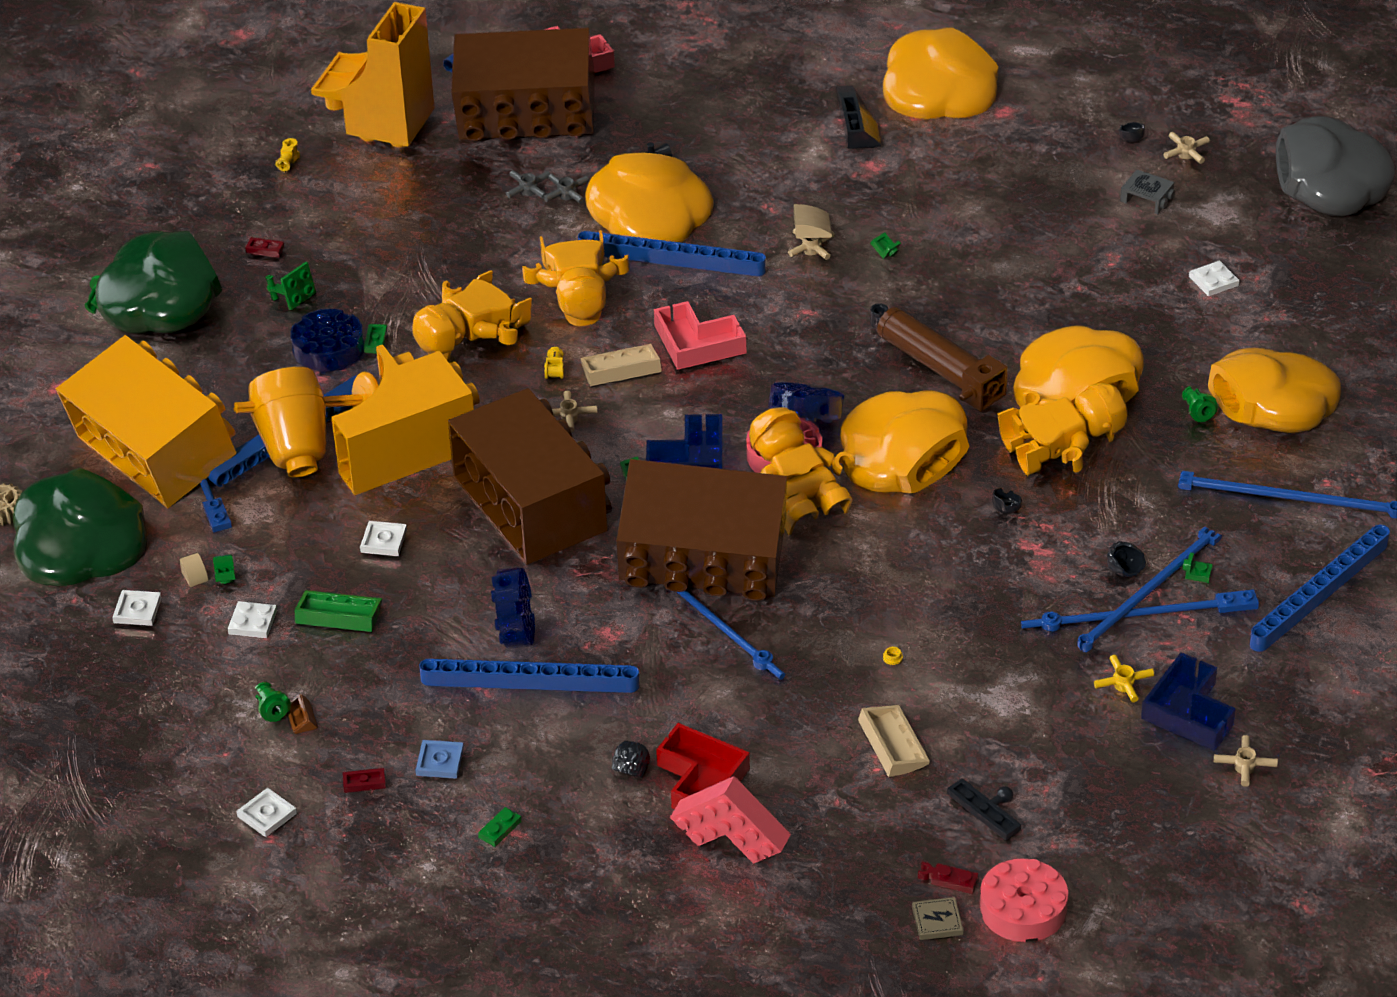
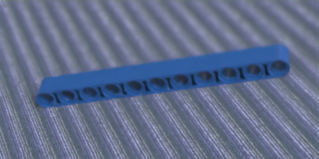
(680, 254)
(254, 450)
(1319, 588)
(529, 675)

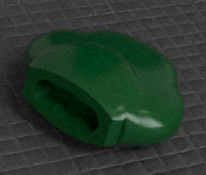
(157, 284)
(76, 529)

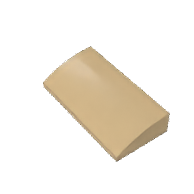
(811, 222)
(621, 364)
(893, 739)

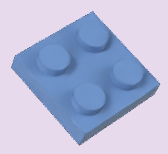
(439, 759)

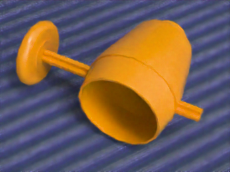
(292, 414)

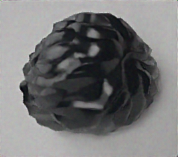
(1125, 559)
(631, 758)

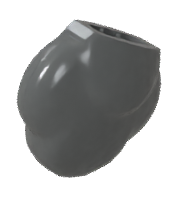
(1332, 166)

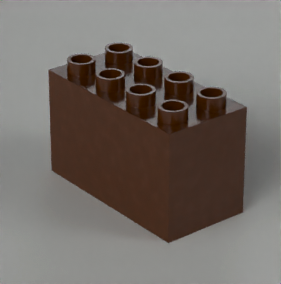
(523, 84)
(529, 475)
(701, 529)

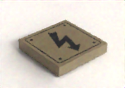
(937, 918)

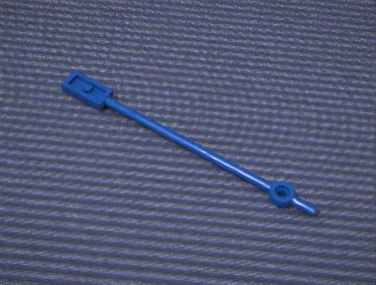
(215, 510)
(1223, 601)
(761, 659)

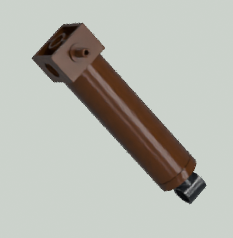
(980, 380)

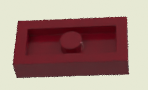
(264, 247)
(364, 780)

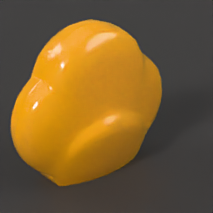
(939, 75)
(648, 197)
(1075, 358)
(1274, 389)
(904, 440)

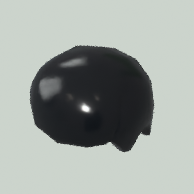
(1132, 132)
(1006, 502)

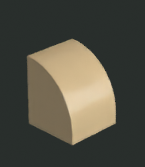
(193, 570)

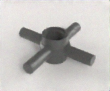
(527, 184)
(566, 188)

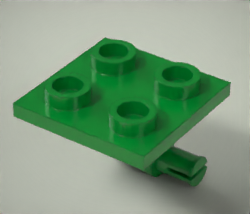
(296, 286)

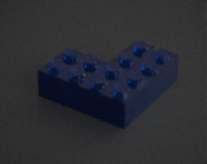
(698, 446)
(1182, 703)

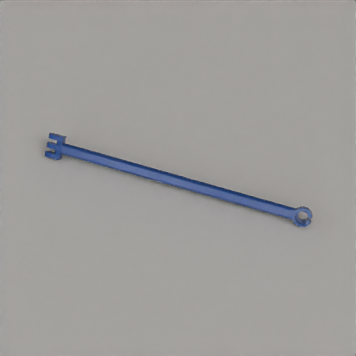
(1188, 480)
(1086, 641)

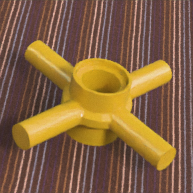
(1124, 678)

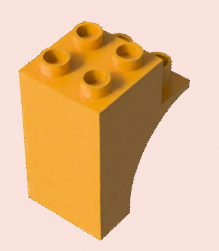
(390, 85)
(403, 421)

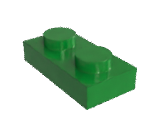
(375, 337)
(499, 827)

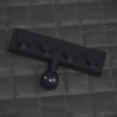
(986, 809)

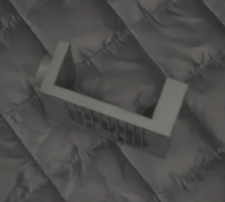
(1148, 187)

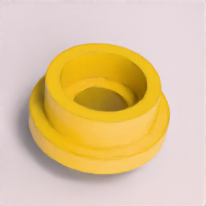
(892, 656)

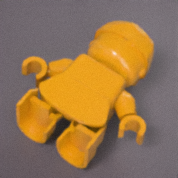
(578, 276)
(471, 313)
(1061, 426)
(809, 484)

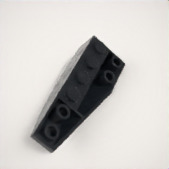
(857, 121)

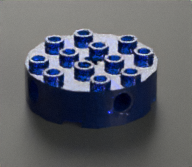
(327, 340)
(807, 401)
(513, 608)

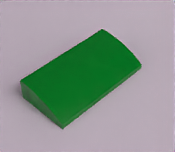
(338, 610)

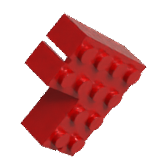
(699, 761)

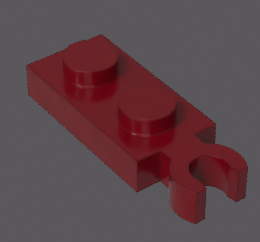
(949, 877)

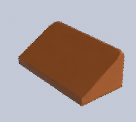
(301, 715)

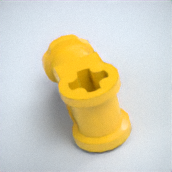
(289, 154)
(554, 365)

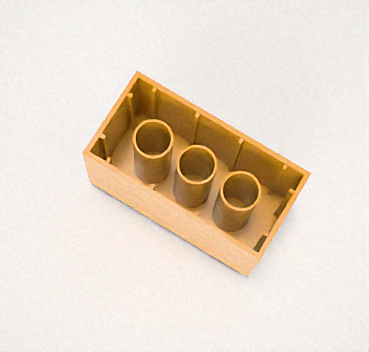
(148, 419)

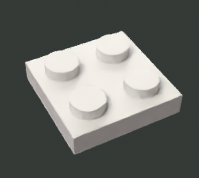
(1214, 278)
(383, 538)
(137, 607)
(252, 619)
(266, 812)

